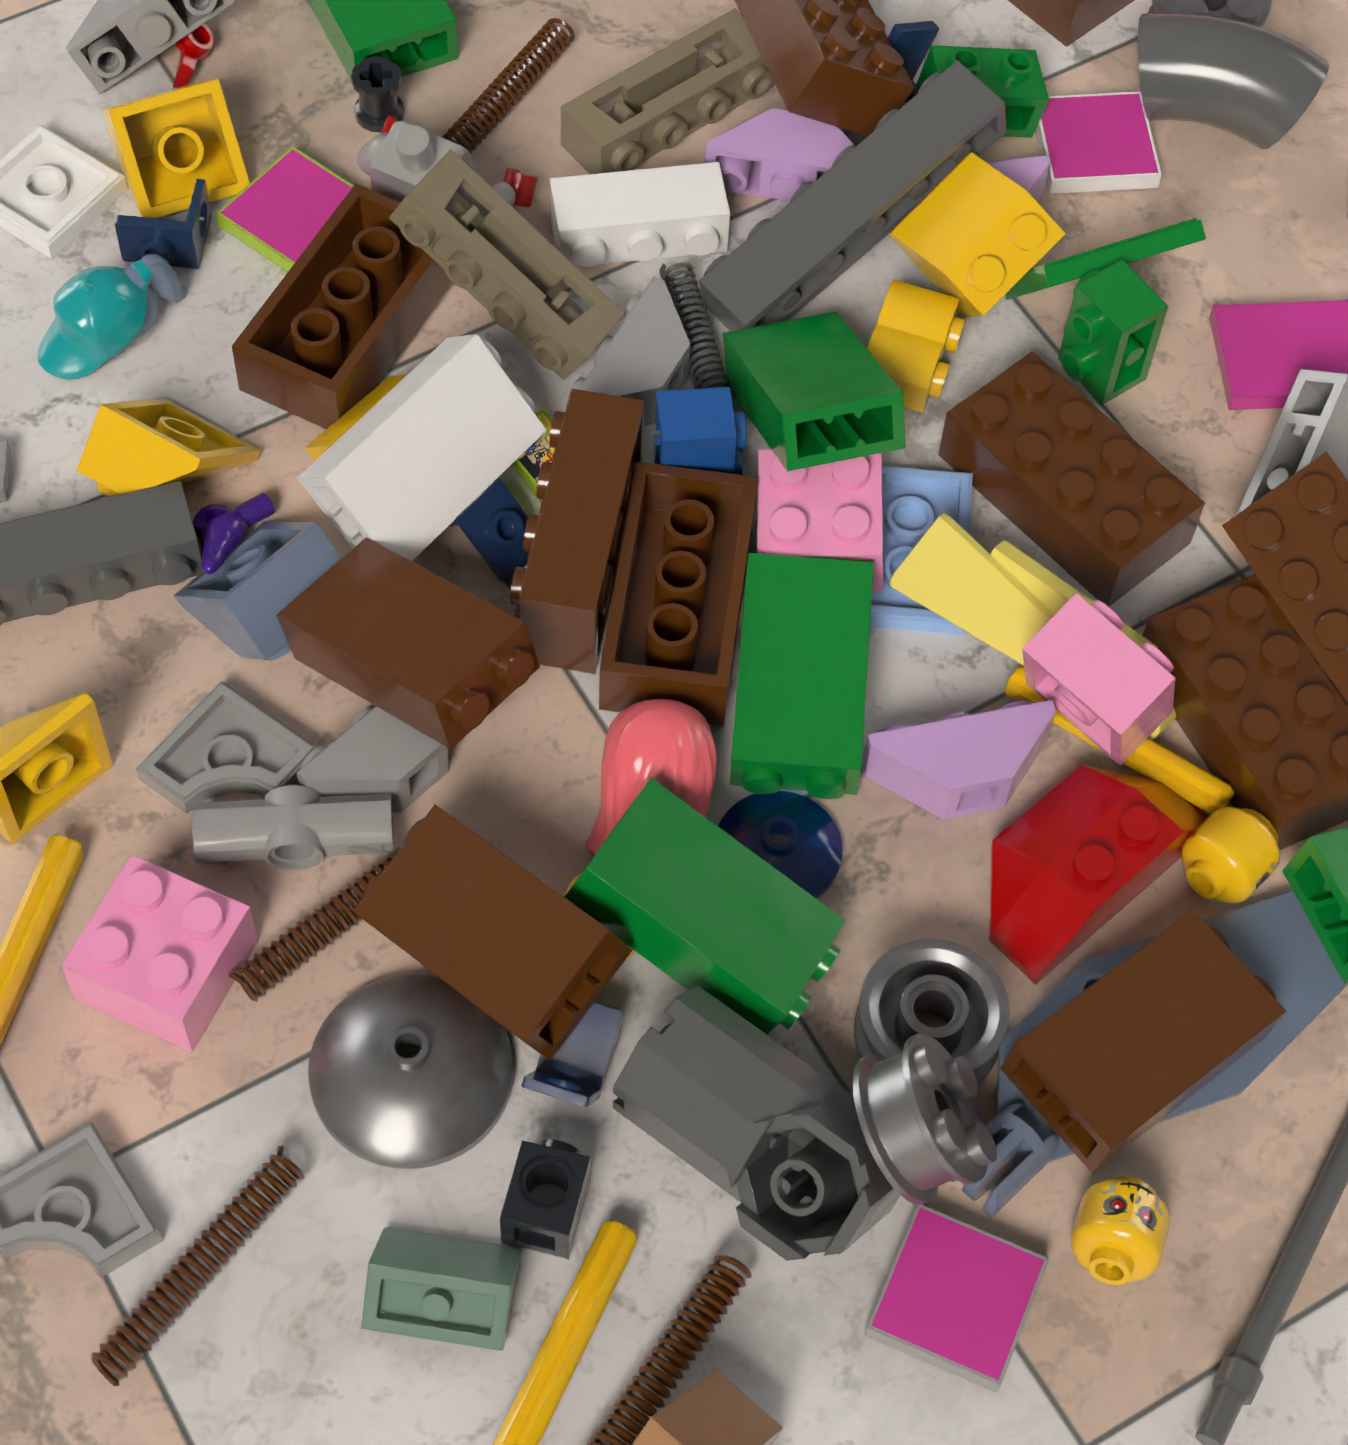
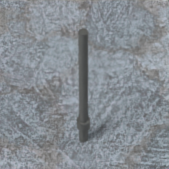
(1241, 1374)

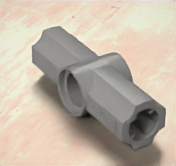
(292, 827)

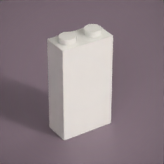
(425, 449)

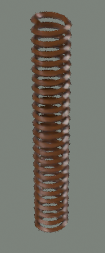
(512, 85)
(317, 940)
(190, 1259)
(709, 1312)

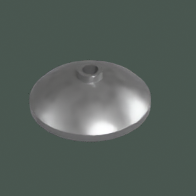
(415, 1107)

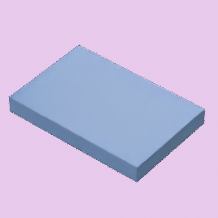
(909, 508)

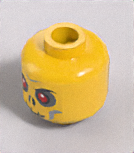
(1232, 853)
(1120, 1228)

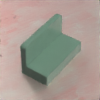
(440, 1288)

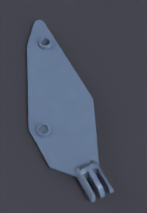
(1267, 937)

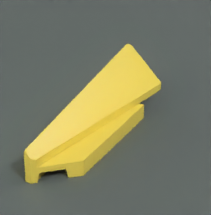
(991, 596)

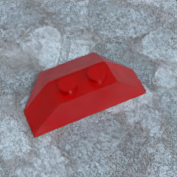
(1080, 862)

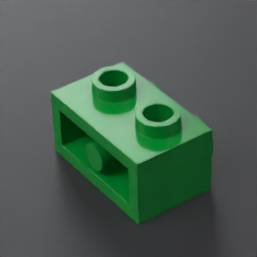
(1008, 72)
(1111, 331)

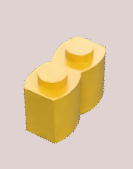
(912, 339)

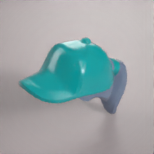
(103, 313)

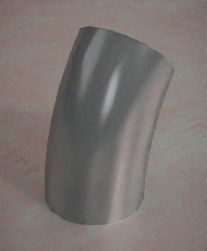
(1225, 74)

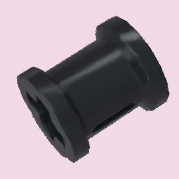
(377, 85)

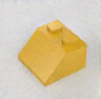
(172, 142)
(976, 235)

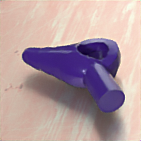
(225, 528)

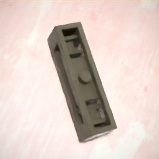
(665, 98)
(506, 266)

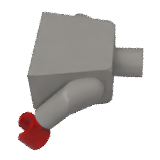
(407, 152)

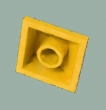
(157, 444)
(48, 762)

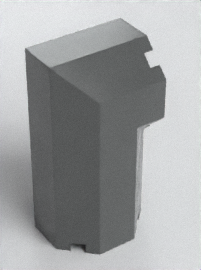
(756, 1127)

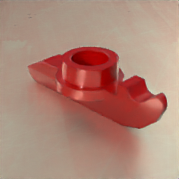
(193, 48)

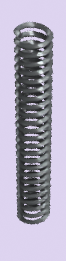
(700, 313)

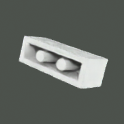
(640, 214)

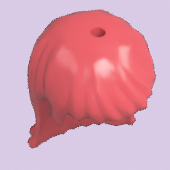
(657, 742)

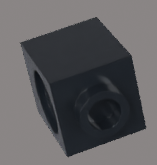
(540, 1225)

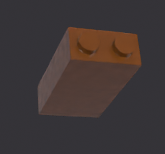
(409, 642)
(492, 931)
(1142, 1040)

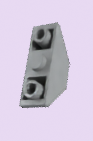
(129, 33)
(644, 354)
(376, 758)

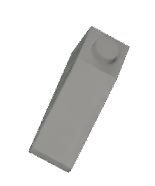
(1308, 426)

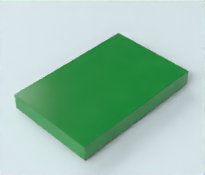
(1105, 256)

